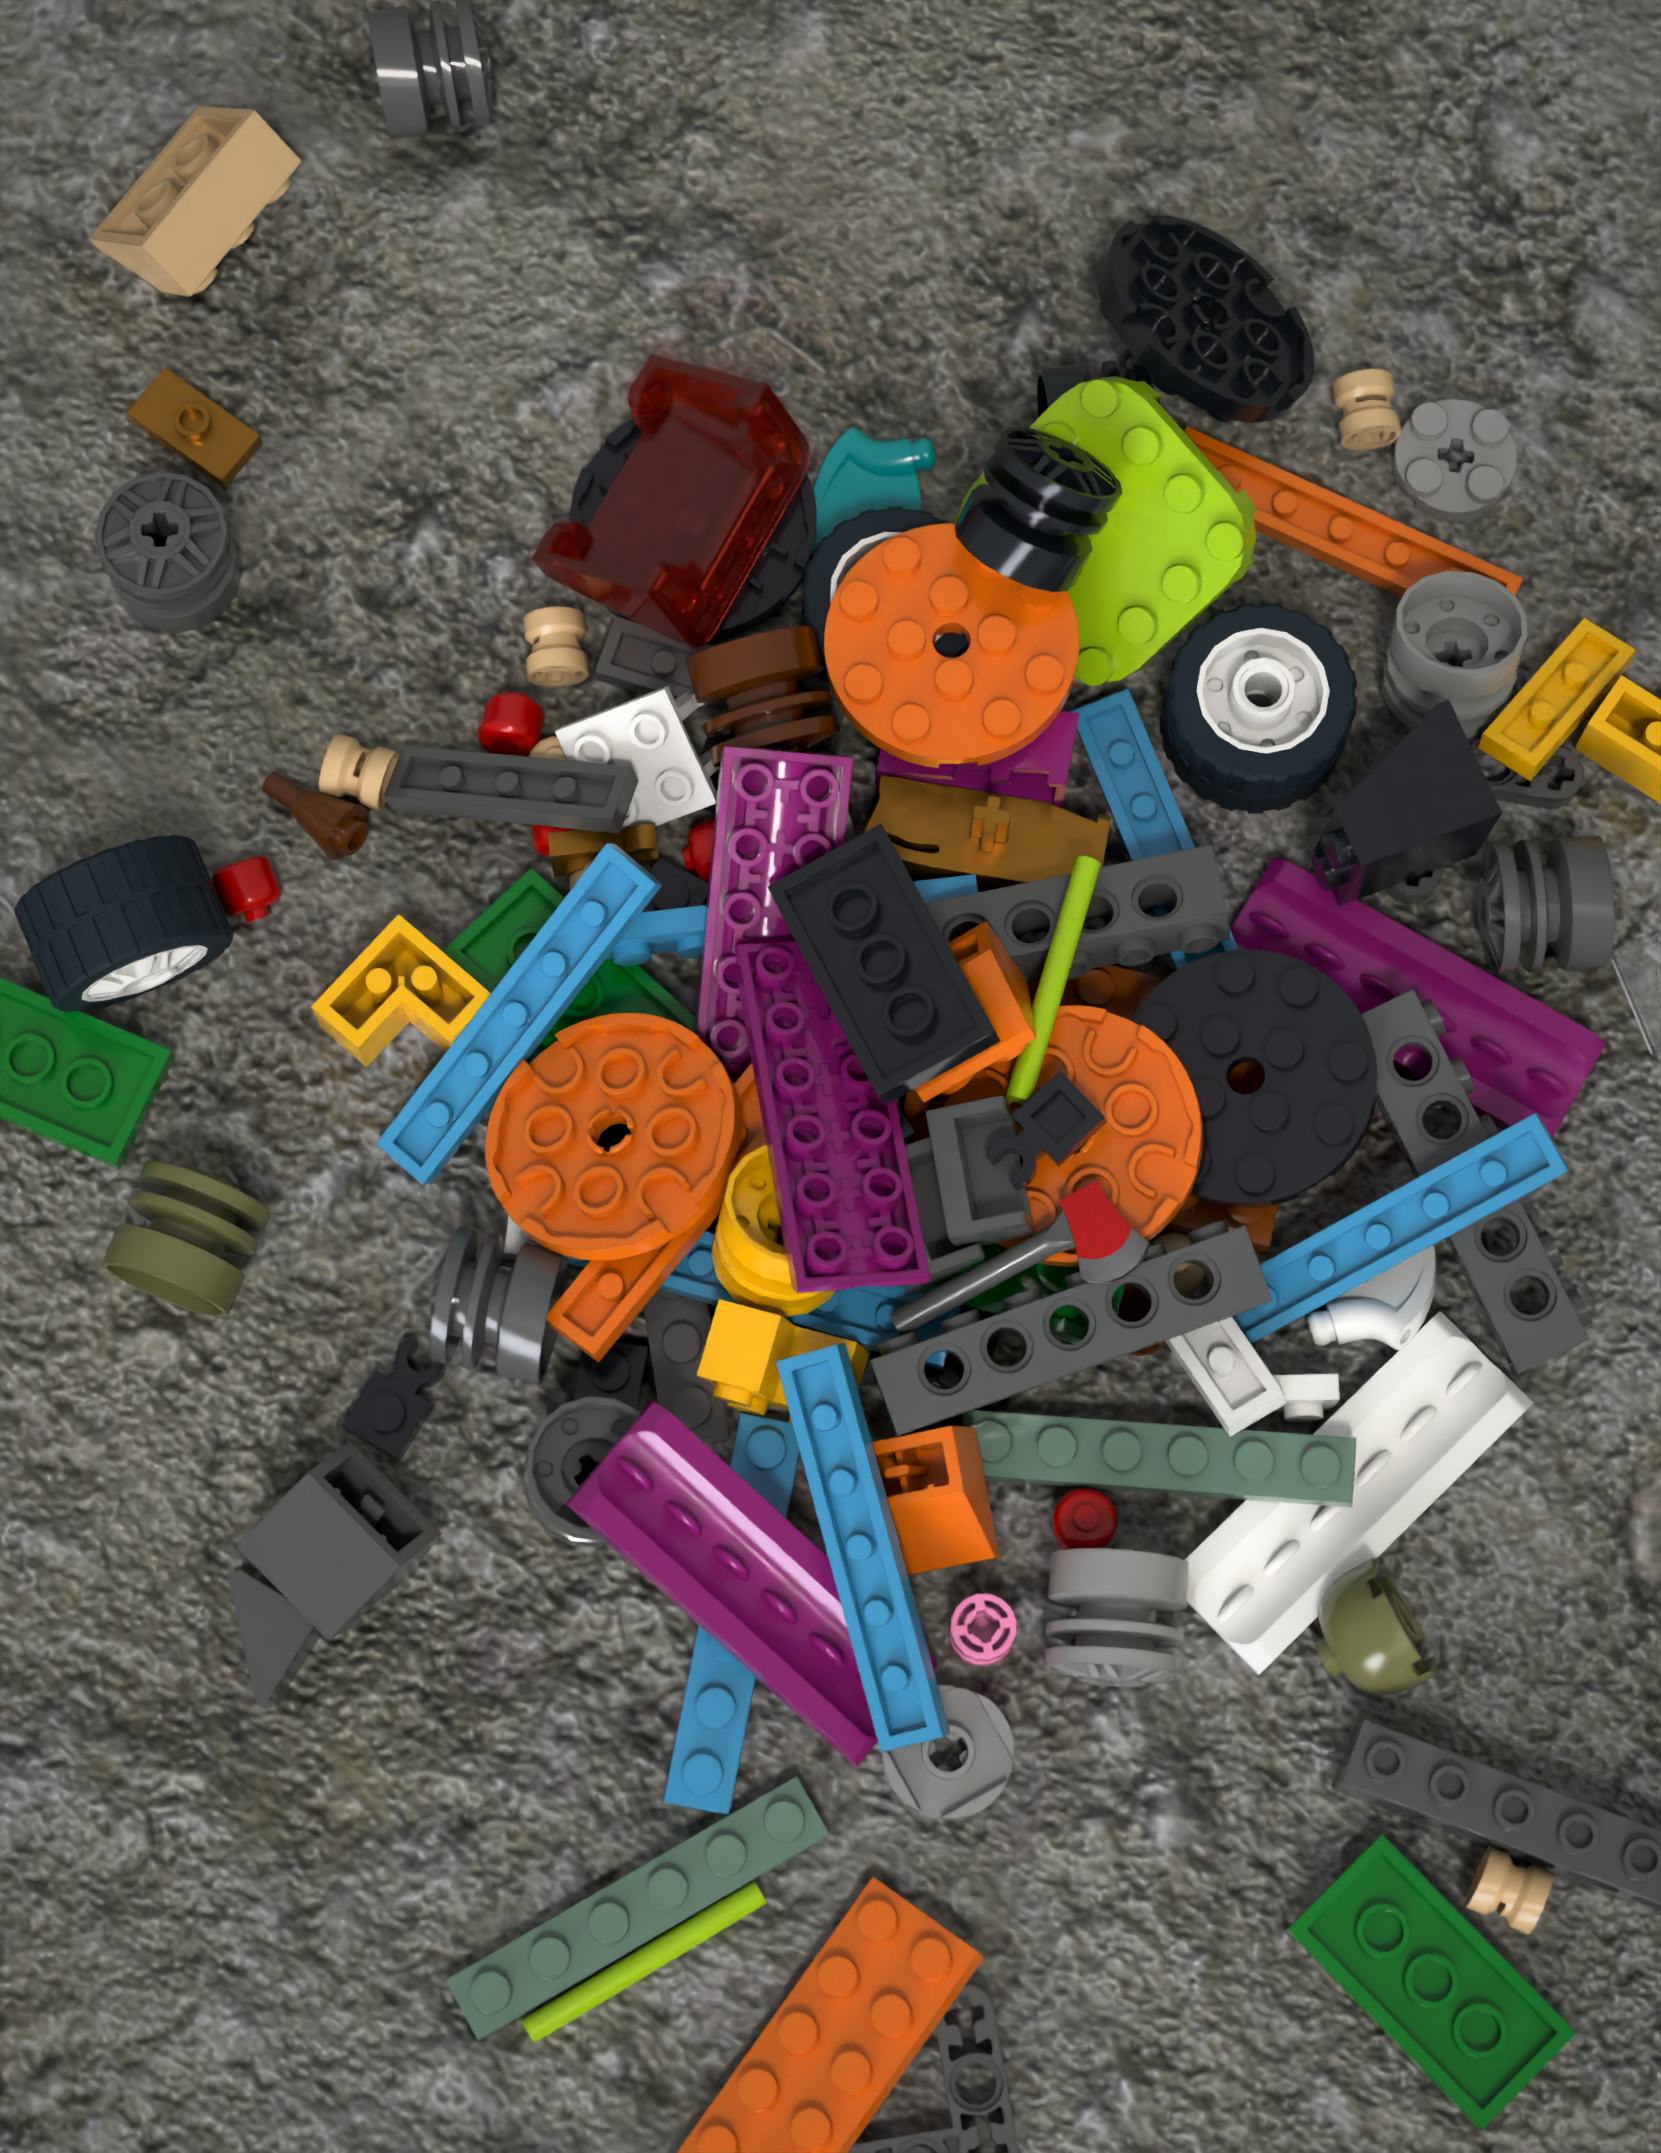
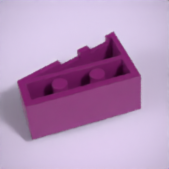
(1030, 773)

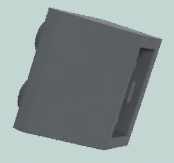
(339, 1541)

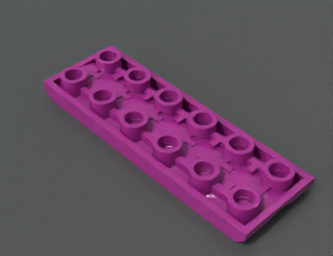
(769, 821)
(1511, 1044)
(828, 1136)
(732, 1570)

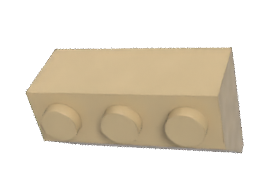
(198, 199)

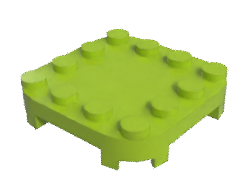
(1168, 540)

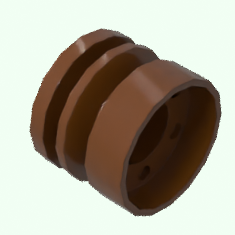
(762, 691)

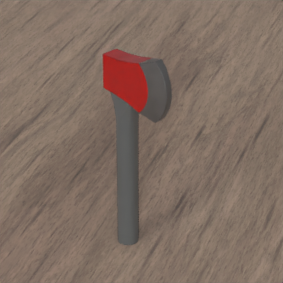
(1089, 1222)

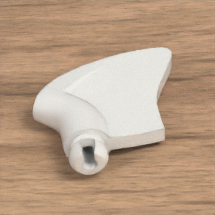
(1381, 1309)

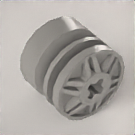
(1454, 642)
(1116, 1615)

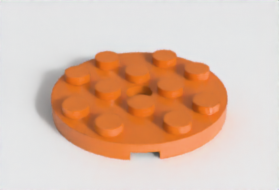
(937, 705)
(1152, 1131)
(648, 1186)

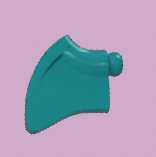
(867, 476)

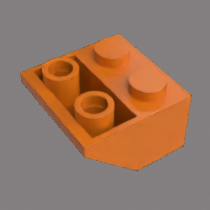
(1004, 998)
(938, 1498)

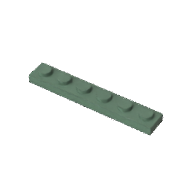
(1165, 1458)
(637, 1908)

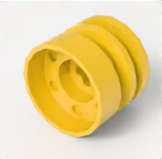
(750, 1243)

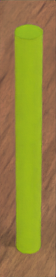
(1054, 977)
(643, 1961)

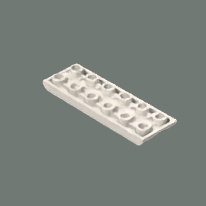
(1415, 1436)

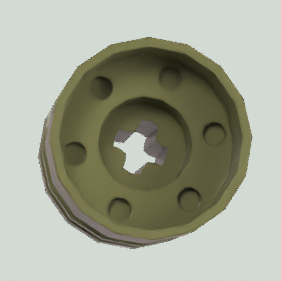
(190, 1228)

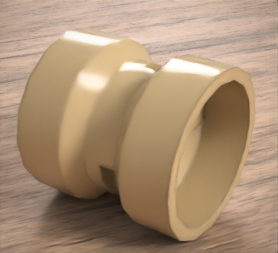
(1367, 409)
(556, 647)
(357, 771)
(1509, 1889)

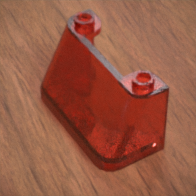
(687, 504)

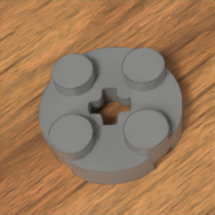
(1463, 426)
(984, 1763)

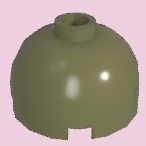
(1371, 1633)

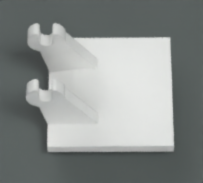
(654, 742)

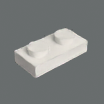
(1228, 1374)

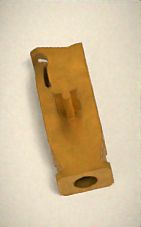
(987, 834)

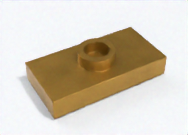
(194, 428)

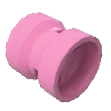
(983, 1641)

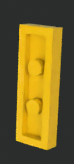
(1556, 699)

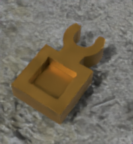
(575, 848)

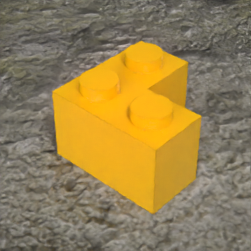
(1627, 737)
(398, 983)
(744, 1354)

